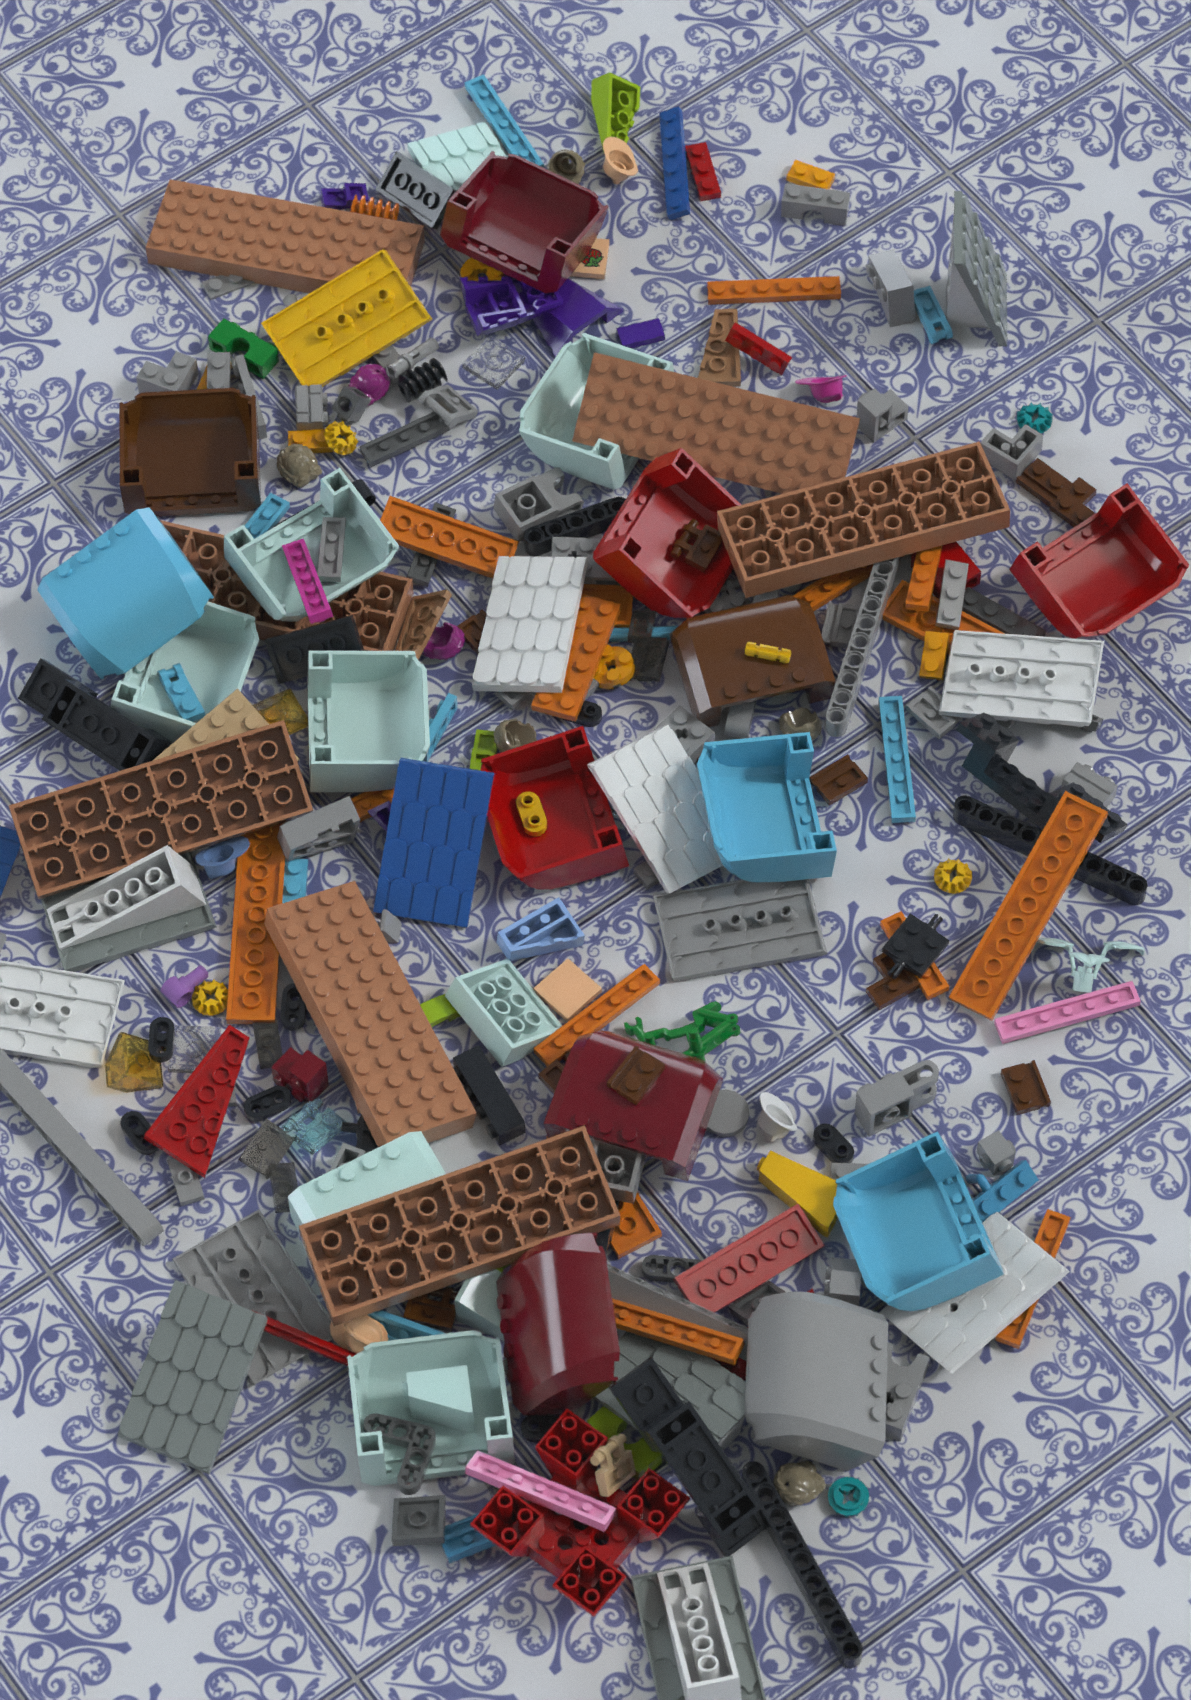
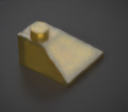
(283, 707)
(131, 1067)

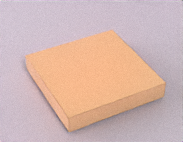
(567, 990)

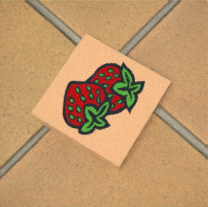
(595, 261)

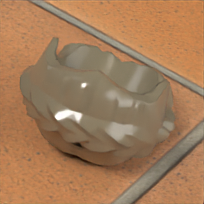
(562, 166)
(298, 465)
(801, 721)
(513, 734)
(803, 1482)

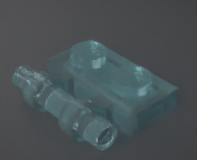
(319, 1131)

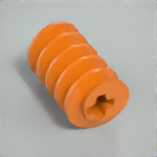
(377, 210)

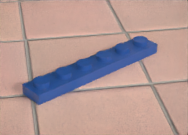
(674, 163)

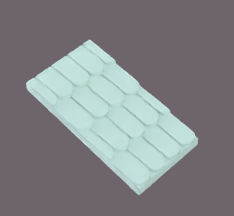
(455, 153)

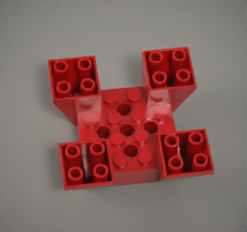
(586, 1570)

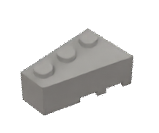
(892, 287)
(319, 830)

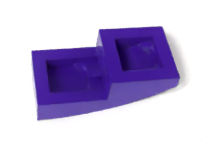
(342, 197)

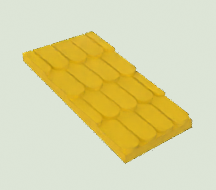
(346, 321)

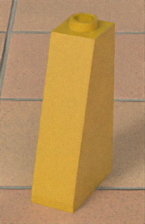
(801, 1186)

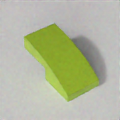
(483, 747)
(439, 1010)

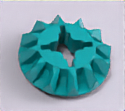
(1041, 423)
(846, 1486)

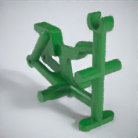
(708, 1015)

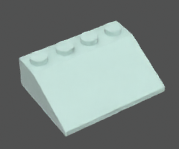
(502, 1011)

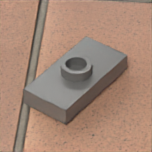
(185, 1182)

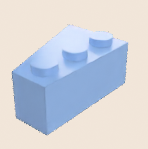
(541, 933)

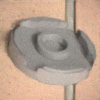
(729, 1114)

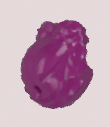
(371, 381)
(444, 642)

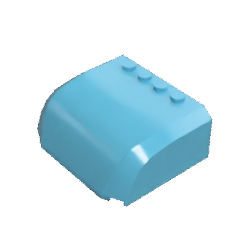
(125, 594)
(765, 808)
(915, 1227)

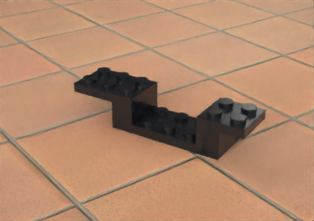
(87, 720)
(990, 765)
(693, 1454)

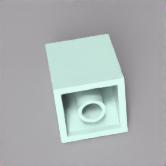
(478, 1304)
(440, 1397)

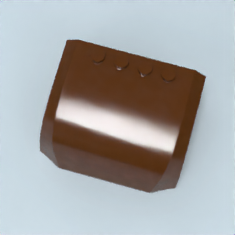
(190, 452)
(722, 676)

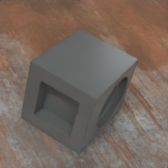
(359, 404)

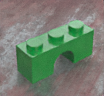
(230, 337)

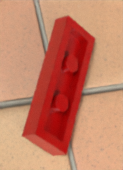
(703, 171)
(758, 348)

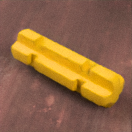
(767, 652)

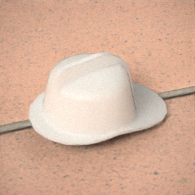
(775, 1117)

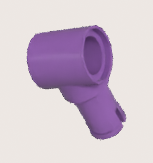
(180, 989)

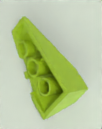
(614, 105)

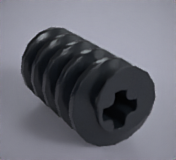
(420, 378)

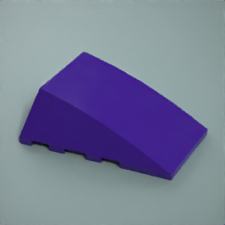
(504, 303)
(578, 311)

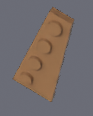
(720, 358)
(421, 620)

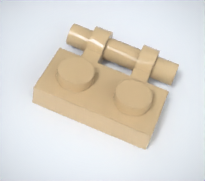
(614, 1470)

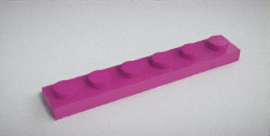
(307, 581)

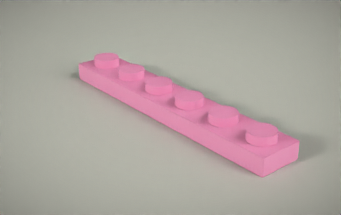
(1067, 1012)
(541, 1491)

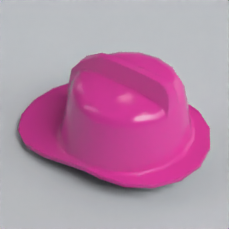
(824, 388)

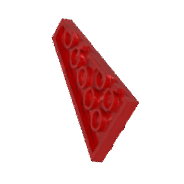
(196, 1113)

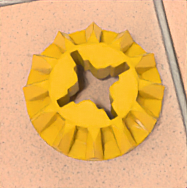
(339, 445)
(959, 883)
(210, 1007)

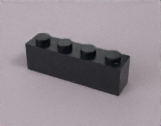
(489, 1095)

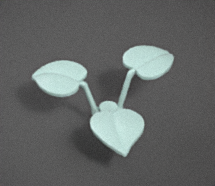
(1083, 975)

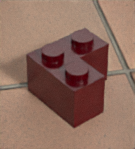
(301, 1074)

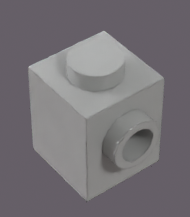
(996, 1153)

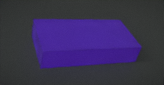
(641, 333)

